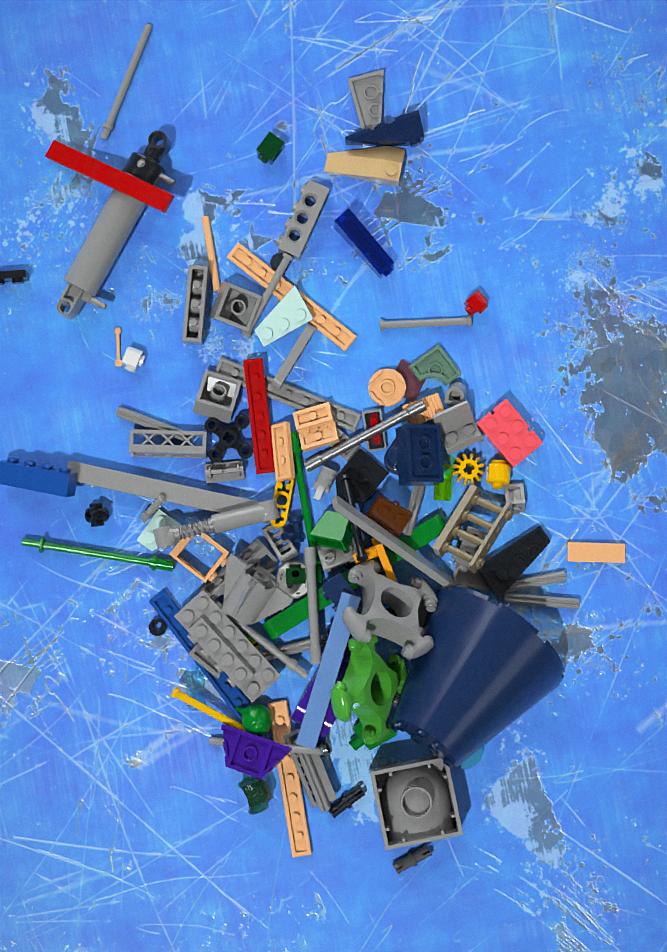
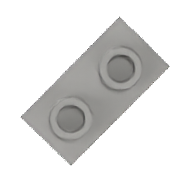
(224, 471)

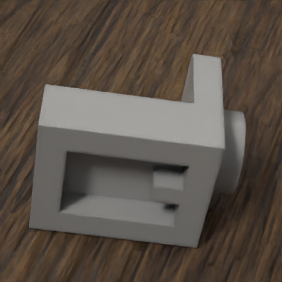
(515, 494)

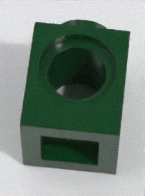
(270, 148)

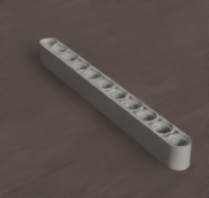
(153, 488)

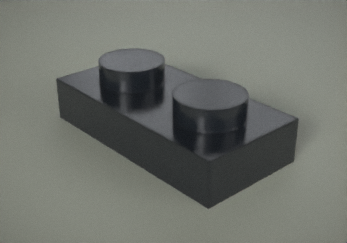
(14, 276)

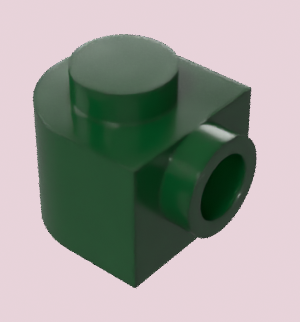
(295, 574)

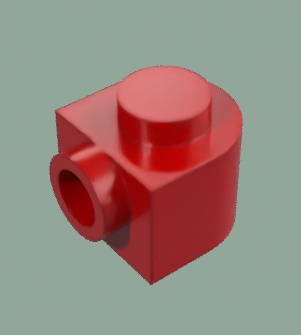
(476, 303)

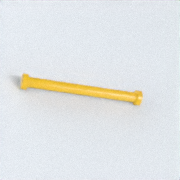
(206, 709)

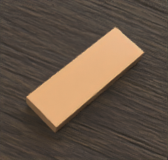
(282, 451)
(595, 552)

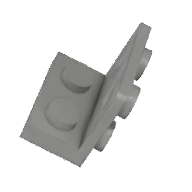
(457, 427)

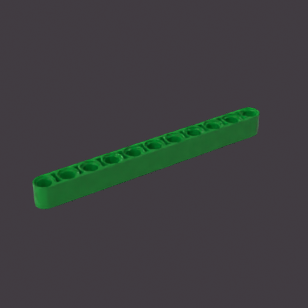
(299, 611)

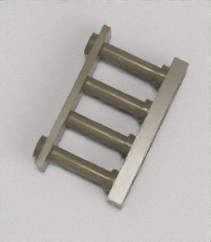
(463, 513)

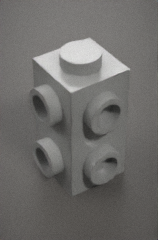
(468, 547)

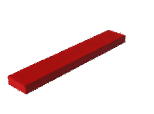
(259, 415)

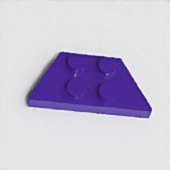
(251, 752)

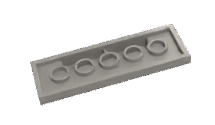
(227, 646)

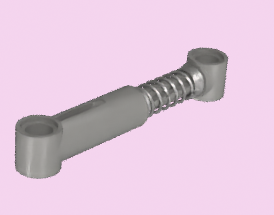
(218, 523)

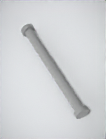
(269, 290)
(425, 323)

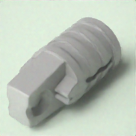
(324, 482)

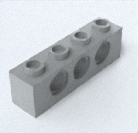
(308, 191)
(195, 305)

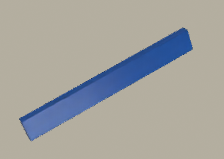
(167, 610)

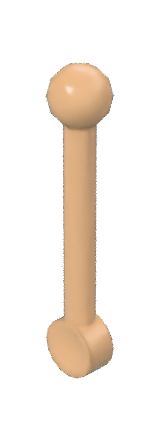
(118, 362)

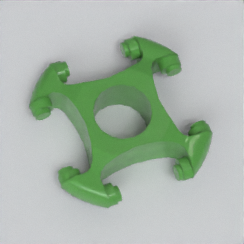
(368, 689)

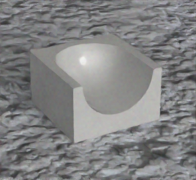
(415, 802)

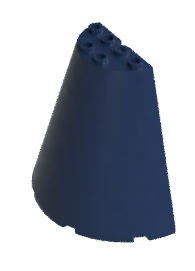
(476, 676)

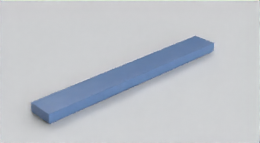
(326, 675)

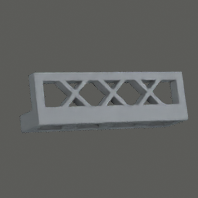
(171, 450)
(250, 555)
(320, 769)

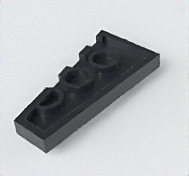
(511, 562)

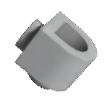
(456, 394)

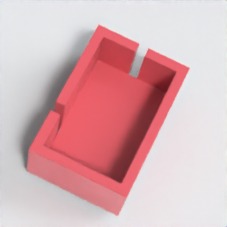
(508, 433)

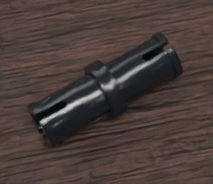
(346, 801)

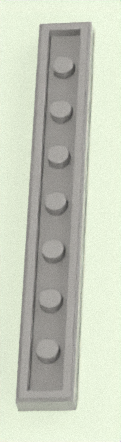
(292, 396)
(392, 542)

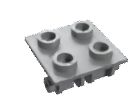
(331, 558)

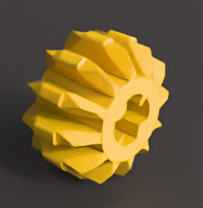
(473, 474)

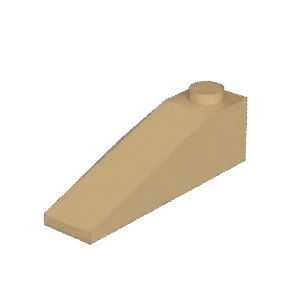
(369, 164)

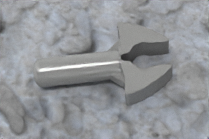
(147, 514)

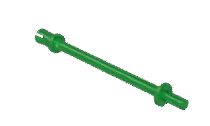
(304, 499)
(153, 562)

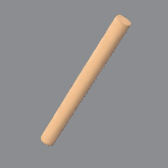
(211, 253)

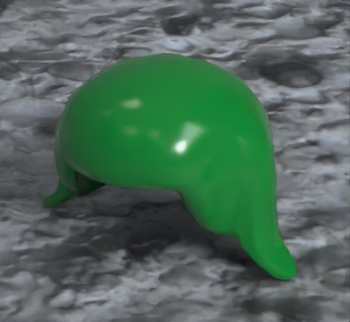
(256, 719)

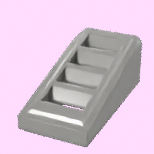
(287, 556)

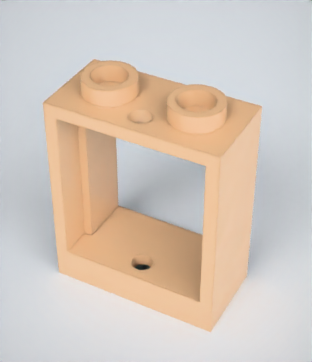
(182, 544)

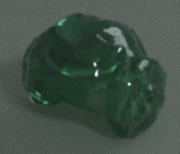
(257, 794)

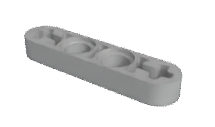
(293, 356)

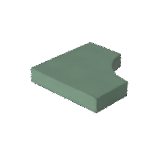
(435, 365)

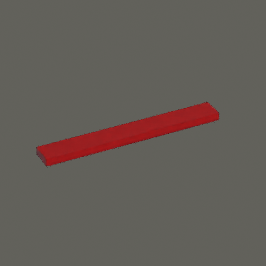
(109, 176)

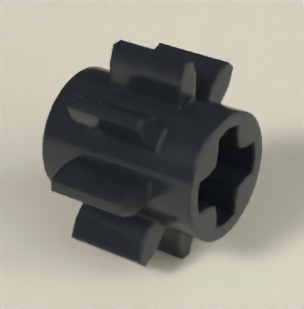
(96, 514)

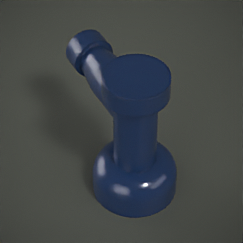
(295, 535)

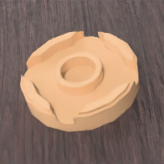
(387, 387)

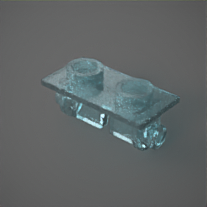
(192, 683)

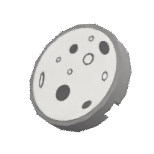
(294, 590)

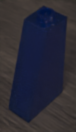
(363, 243)

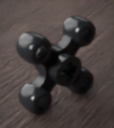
(234, 432)

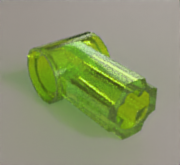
(443, 490)

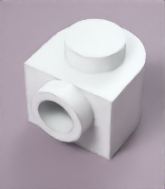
(132, 359)

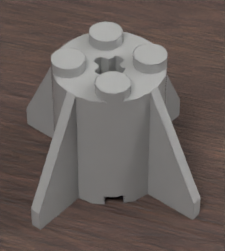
(251, 592)

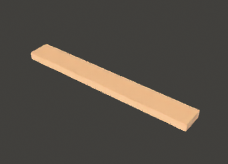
(263, 274)
(290, 784)

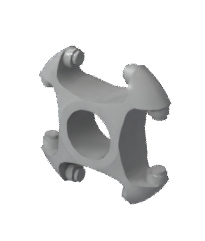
(401, 598)

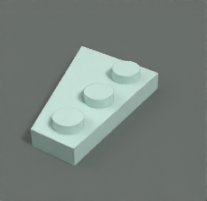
(284, 318)

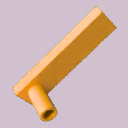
(378, 551)

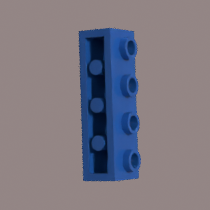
(38, 478)

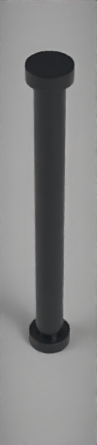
(361, 555)

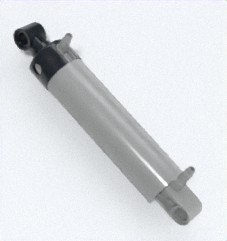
(111, 230)

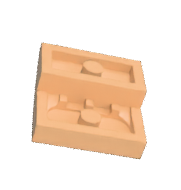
(316, 426)

